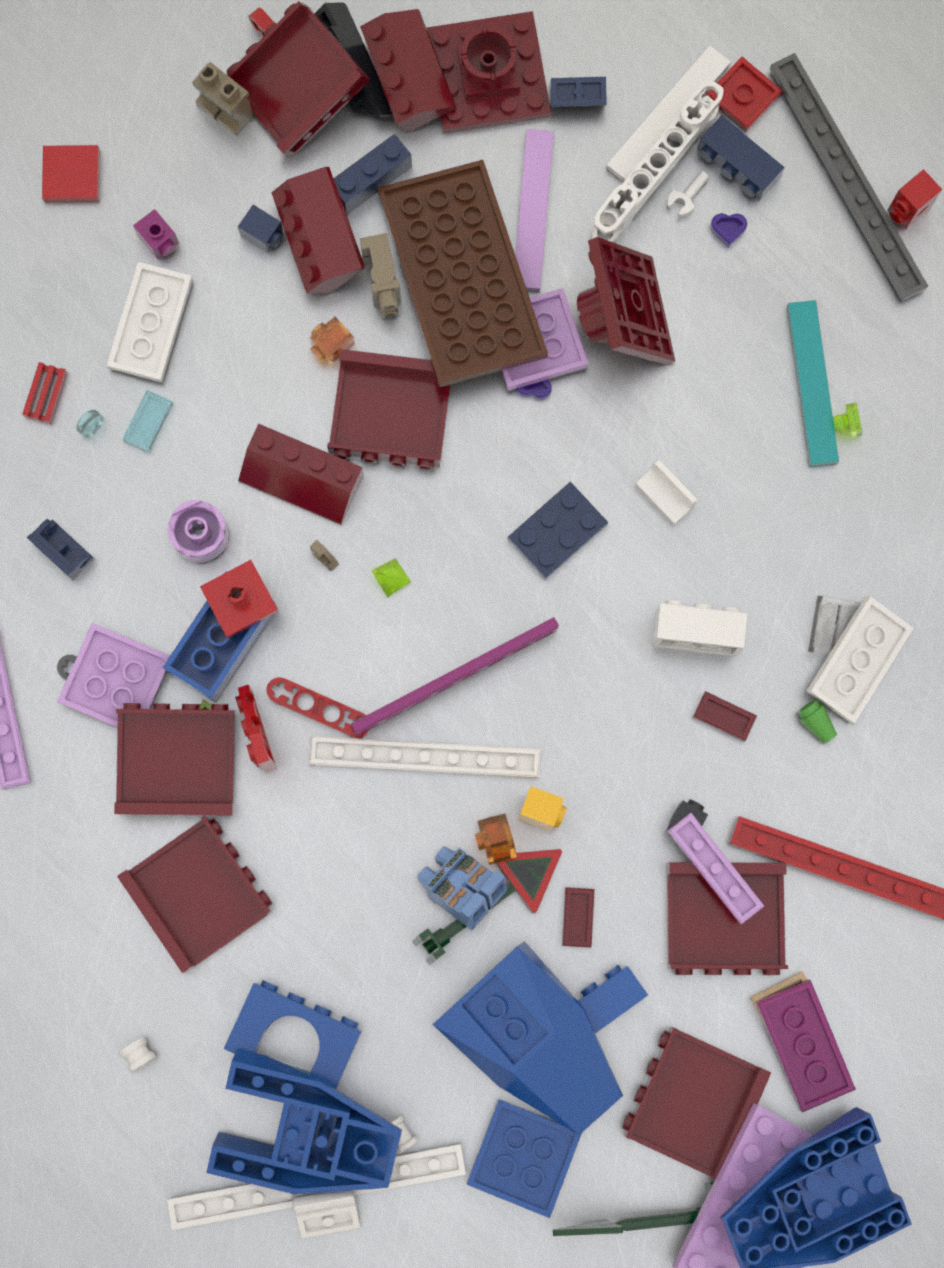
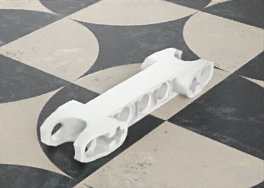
(686, 129)

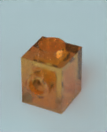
(329, 340)
(496, 839)

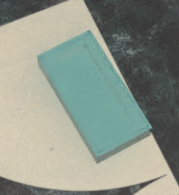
(147, 421)

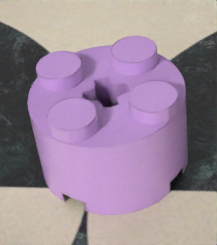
(183, 535)

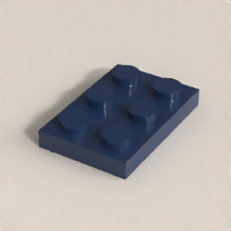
(557, 530)

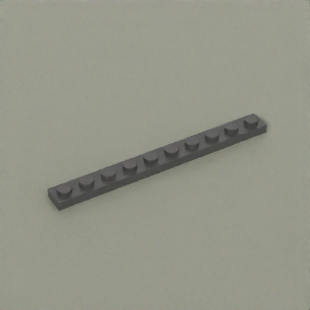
(848, 177)

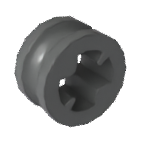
(62, 663)

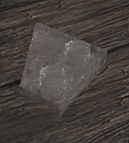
(829, 622)

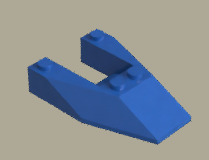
(321, 1138)

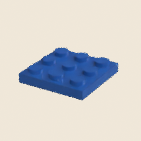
(523, 1158)

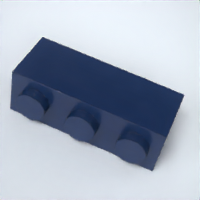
(740, 158)
(372, 171)

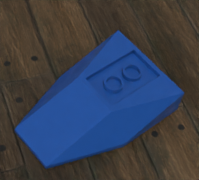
(534, 1041)
(818, 1201)

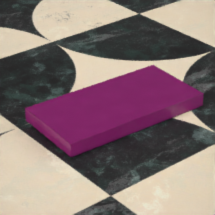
(805, 1045)

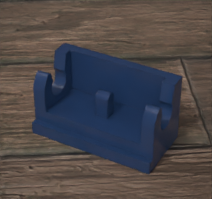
(578, 91)
(60, 548)

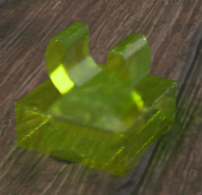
(849, 420)

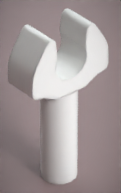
(686, 196)

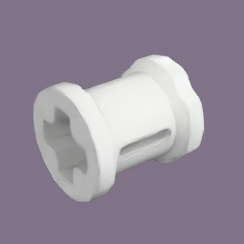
(406, 1138)

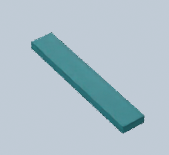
(813, 383)

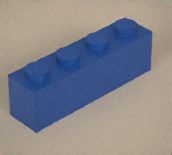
(612, 997)

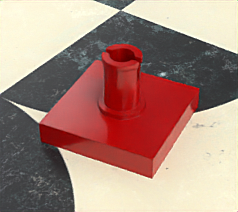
(239, 598)

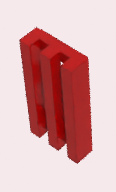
(51, 370)

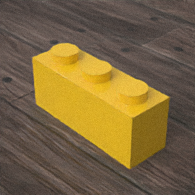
(542, 810)

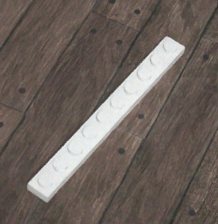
(255, 1199)

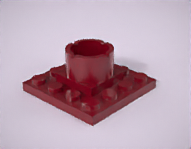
(491, 71)
(625, 303)

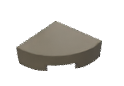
(323, 555)

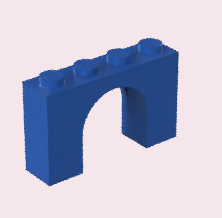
(266, 1005)

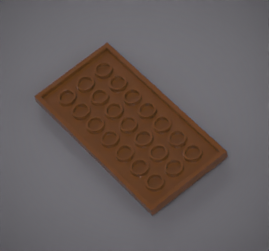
(462, 273)

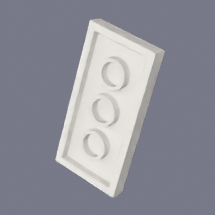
(149, 322)
(860, 659)

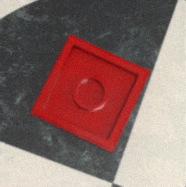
(745, 94)
(70, 173)

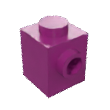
(156, 234)

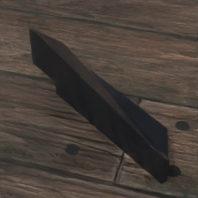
(371, 97)

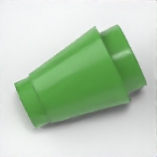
(817, 721)

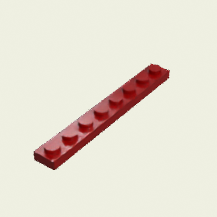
(838, 867)

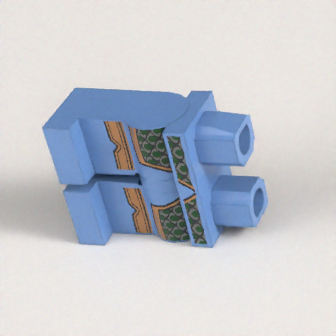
(462, 886)

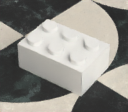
(699, 628)

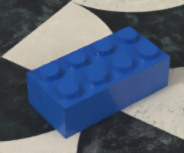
(207, 657)

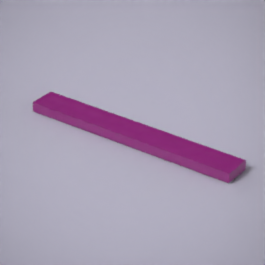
(454, 677)

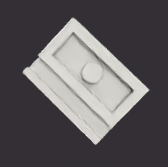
(326, 1213)

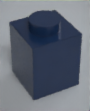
(261, 229)

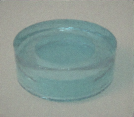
(90, 423)

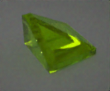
(390, 577)

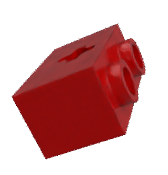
(914, 199)

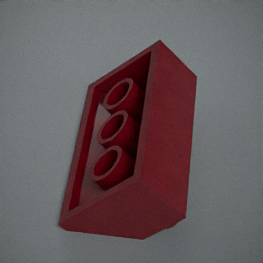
(408, 68)
(318, 231)
(300, 474)

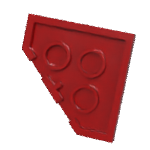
(253, 728)

